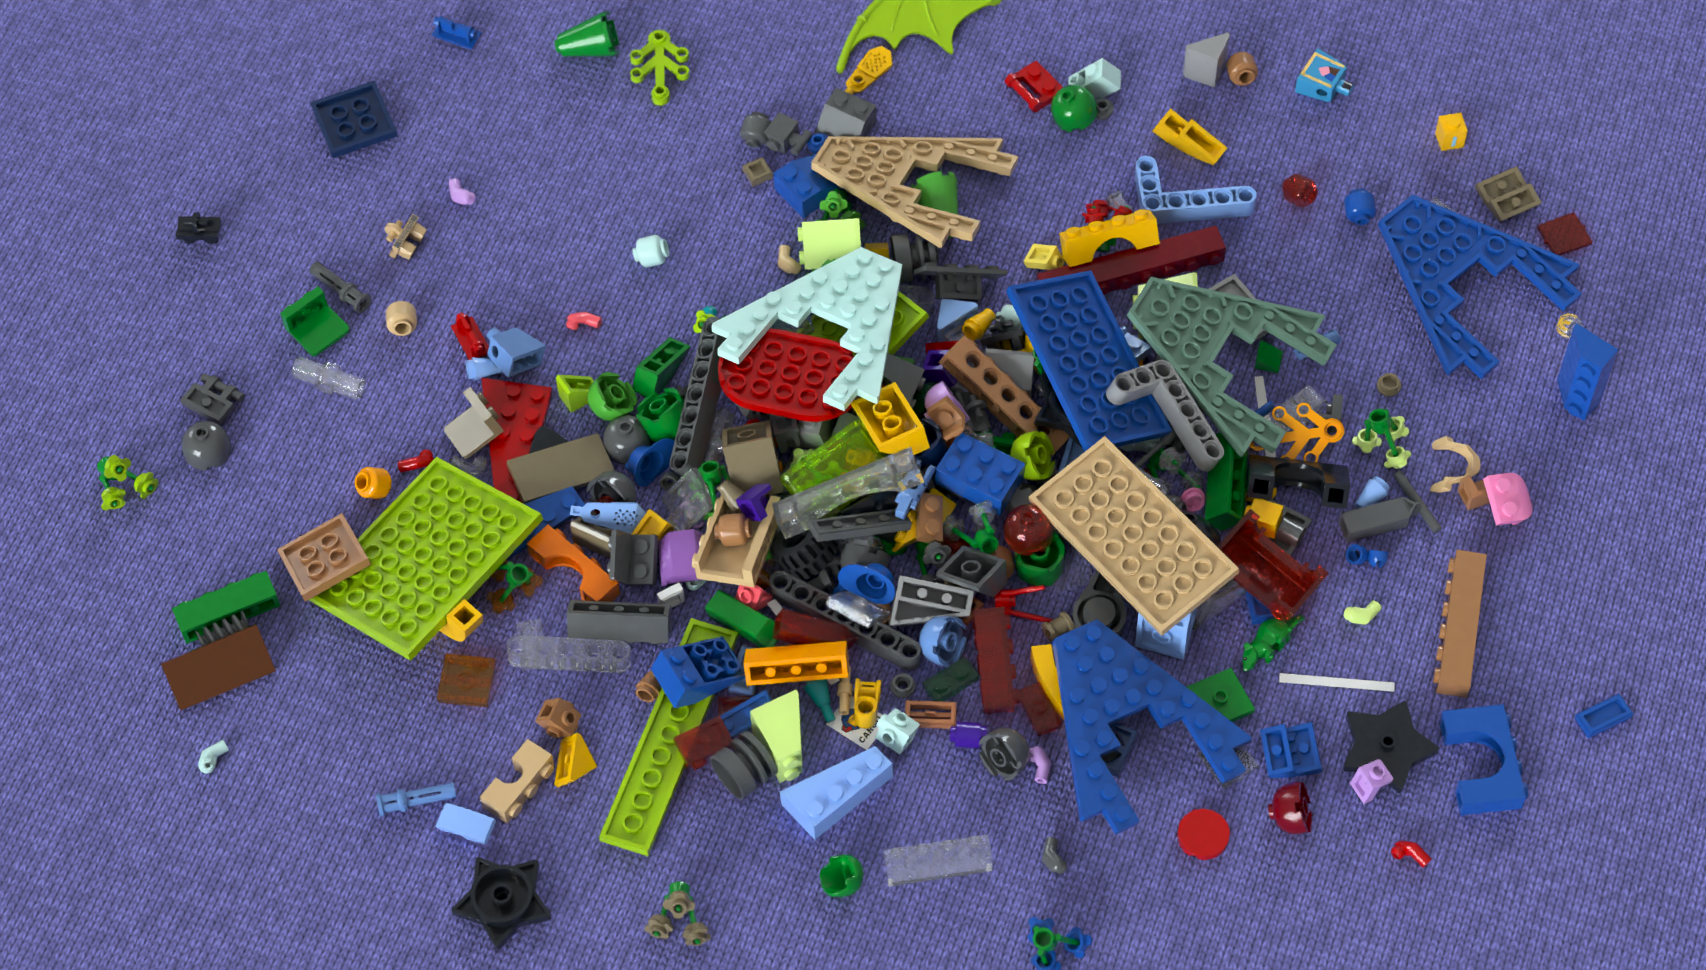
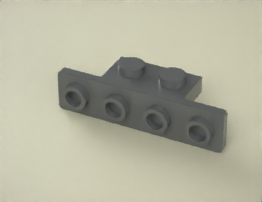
(958, 282)

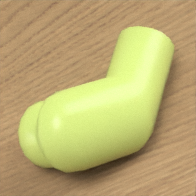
(1362, 615)

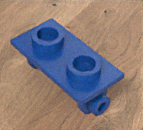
(455, 32)

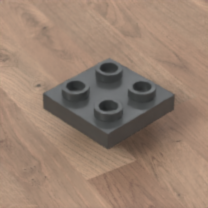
(1291, 529)

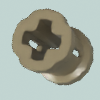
(1058, 626)

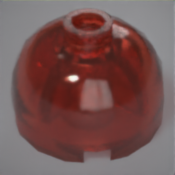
(1027, 530)

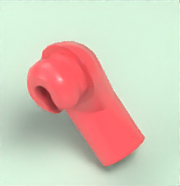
(583, 317)

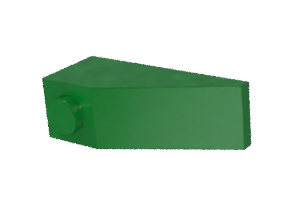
(659, 367)

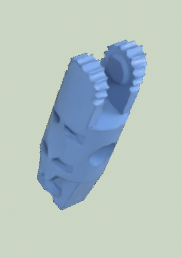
(911, 497)

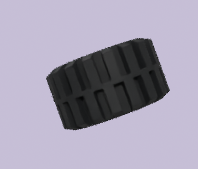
(802, 554)

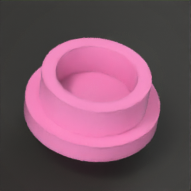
(1193, 498)

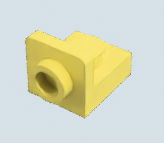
(1044, 257)

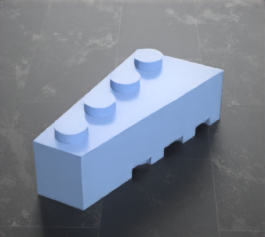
(836, 791)

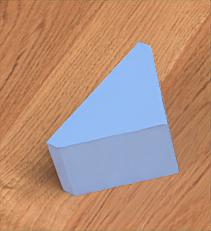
(953, 314)

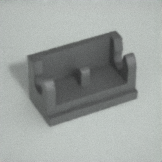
(784, 430)

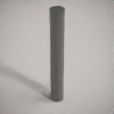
(1413, 495)

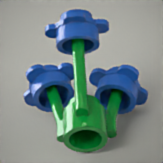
(1046, 941)

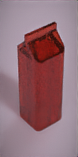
(806, 629)

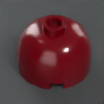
(1291, 808)

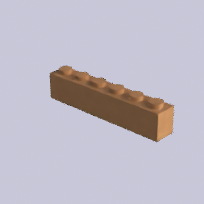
(1461, 623)

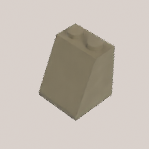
(752, 456)

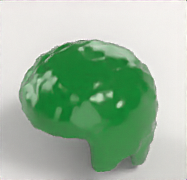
(841, 876)

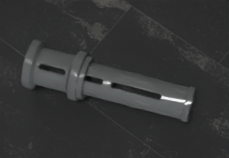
(347, 291)

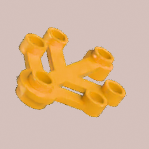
(1302, 434)

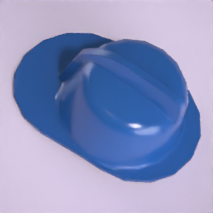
(649, 462)
(869, 582)

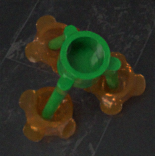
(518, 577)

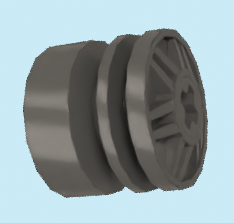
(912, 255)
(744, 763)

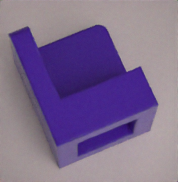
(754, 502)

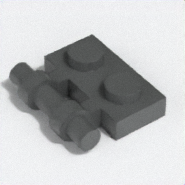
(208, 404)

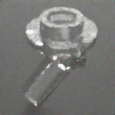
(984, 436)

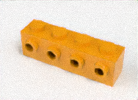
(796, 663)

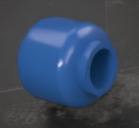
(1360, 206)

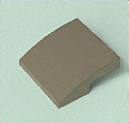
(1507, 194)

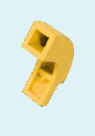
(462, 621)

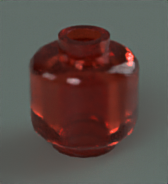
(1299, 190)

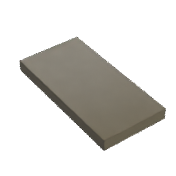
(559, 467)

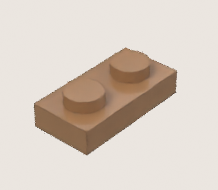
(929, 519)

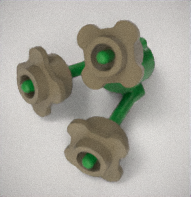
(678, 902)

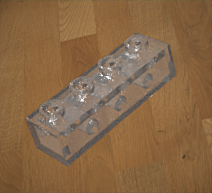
(938, 860)

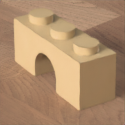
(507, 799)

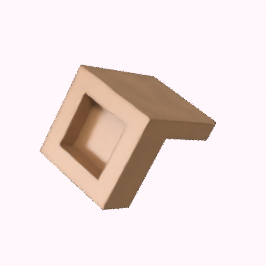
(1472, 493)

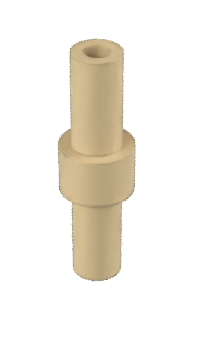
(844, 691)

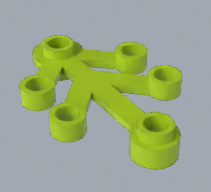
(659, 41)

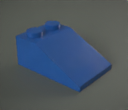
(802, 185)

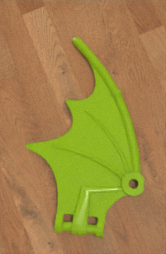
(901, 18)

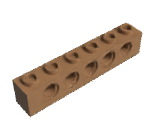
(1006, 412)

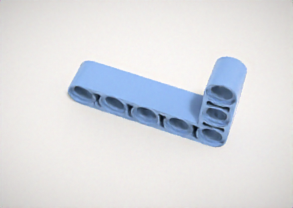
(1190, 204)

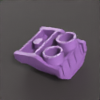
(676, 556)

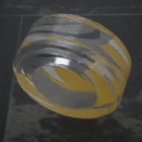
(1566, 323)

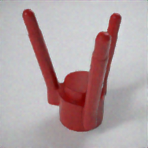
(1007, 599)

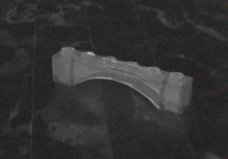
(890, 473)

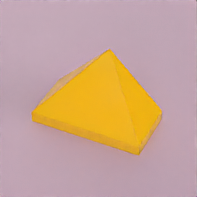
(573, 760)

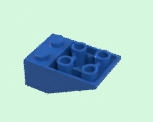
(696, 670)

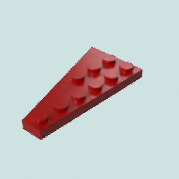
(521, 413)

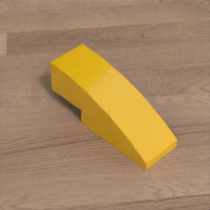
(1189, 137)
(1046, 674)

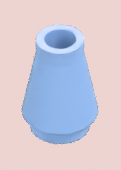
(481, 368)
(1373, 492)

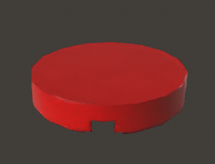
(1203, 834)

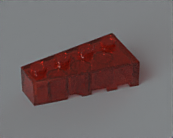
(993, 660)

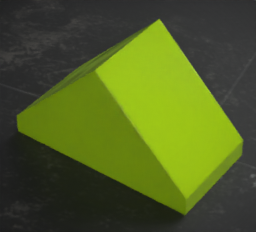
(573, 390)

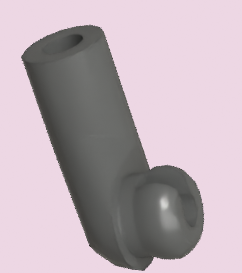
(1051, 858)

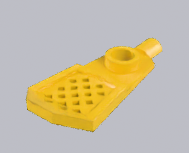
(870, 68)

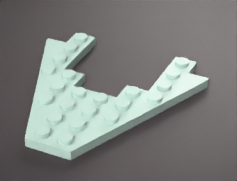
(850, 291)

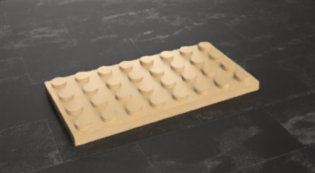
(1134, 535)

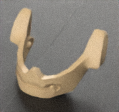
(1463, 449)

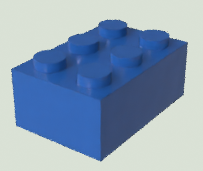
(979, 472)

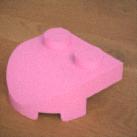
(1508, 498)

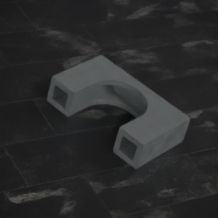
(897, 370)

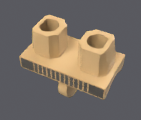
(401, 245)

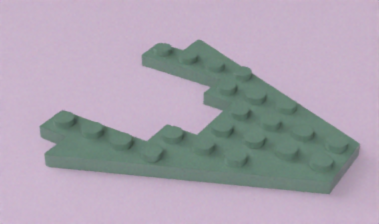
(1191, 326)

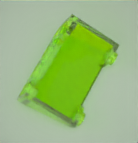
(839, 455)

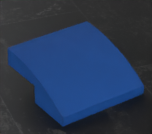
(1291, 750)

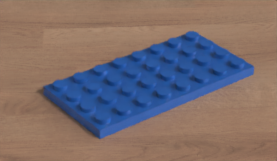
(1082, 356)

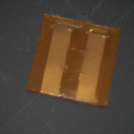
(466, 680)

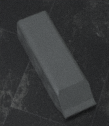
(1377, 518)

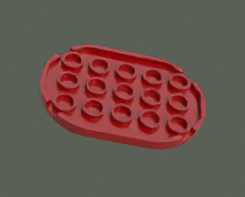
(786, 376)

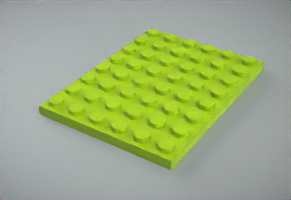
(428, 556)

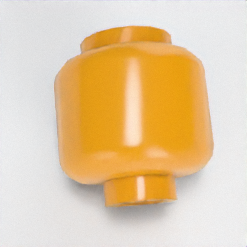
(373, 482)

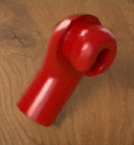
(421, 461)
(1407, 848)

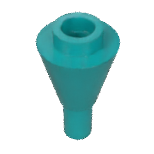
(819, 693)

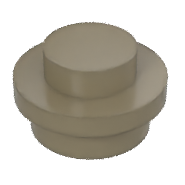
(1389, 385)

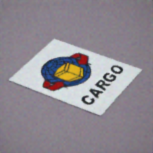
(847, 727)

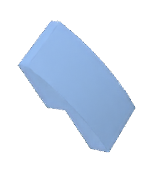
(466, 823)

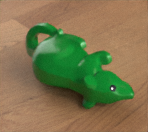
(1271, 636)

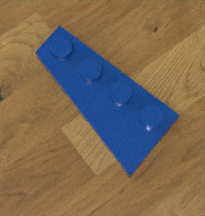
(554, 510)

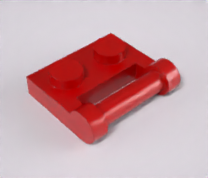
(1039, 81)

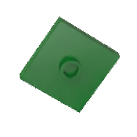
(1224, 694)

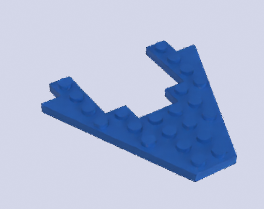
(1439, 246)
(1110, 680)

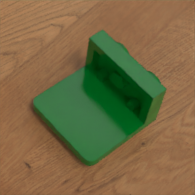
(314, 322)

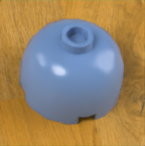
(943, 640)

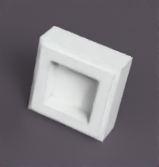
(673, 595)

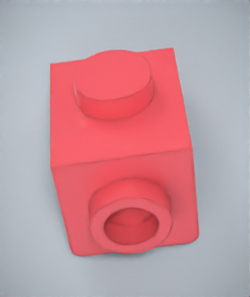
(753, 597)

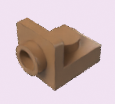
(947, 417)

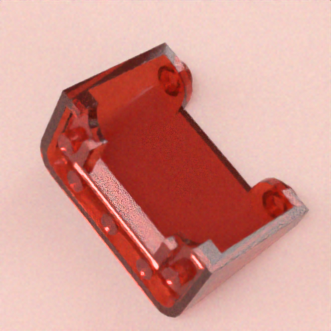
(1268, 570)

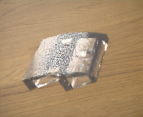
(688, 500)

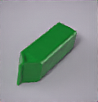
(742, 619)

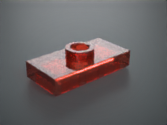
(1039, 709)

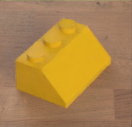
(892, 422)

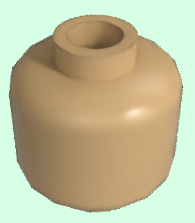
(401, 318)

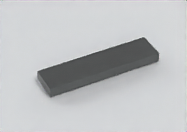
(858, 525)

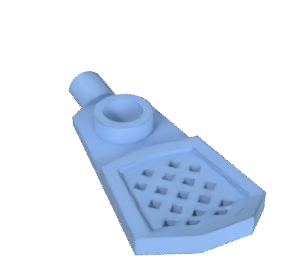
(607, 514)

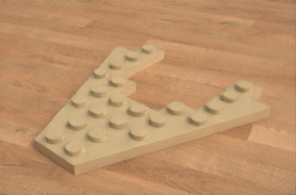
(880, 166)

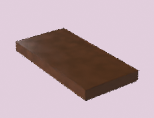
(218, 667)

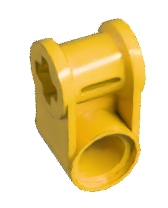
(866, 698)

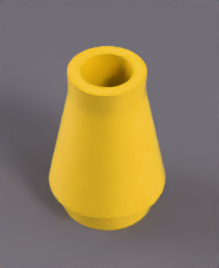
(976, 326)

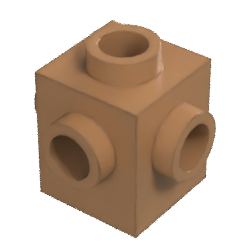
(558, 718)

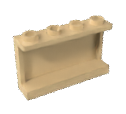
(736, 563)

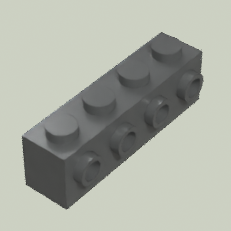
(619, 621)

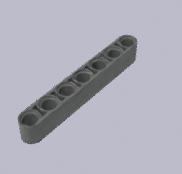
(699, 403)
(872, 642)

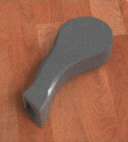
(1100, 602)

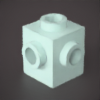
(896, 730)

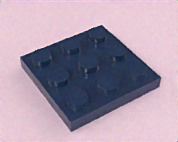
(353, 119)

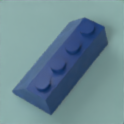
(1585, 372)

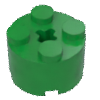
(661, 414)
(1043, 566)

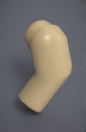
(787, 263)

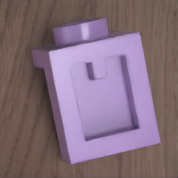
(1369, 780)

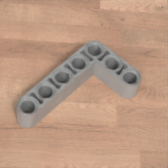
(1176, 403)

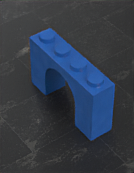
(1492, 728)

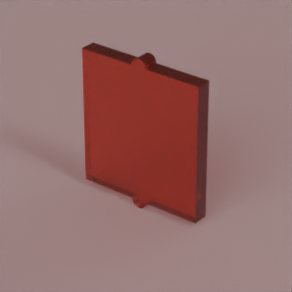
(1564, 234)

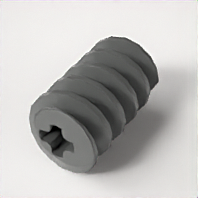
(225, 630)

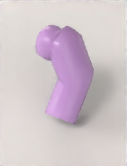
(460, 195)
(1043, 762)

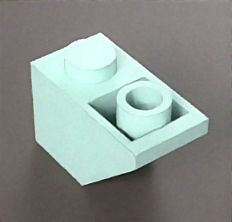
(1099, 78)

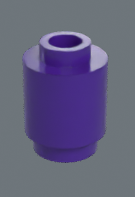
(967, 734)

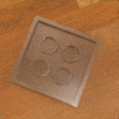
(323, 557)

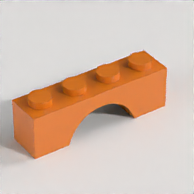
(553, 549)

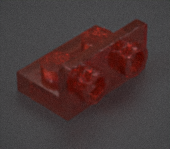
(702, 742)

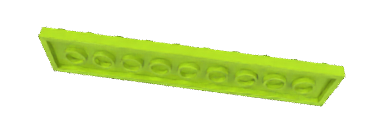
(657, 761)

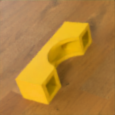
(1081, 243)

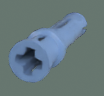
(447, 792)

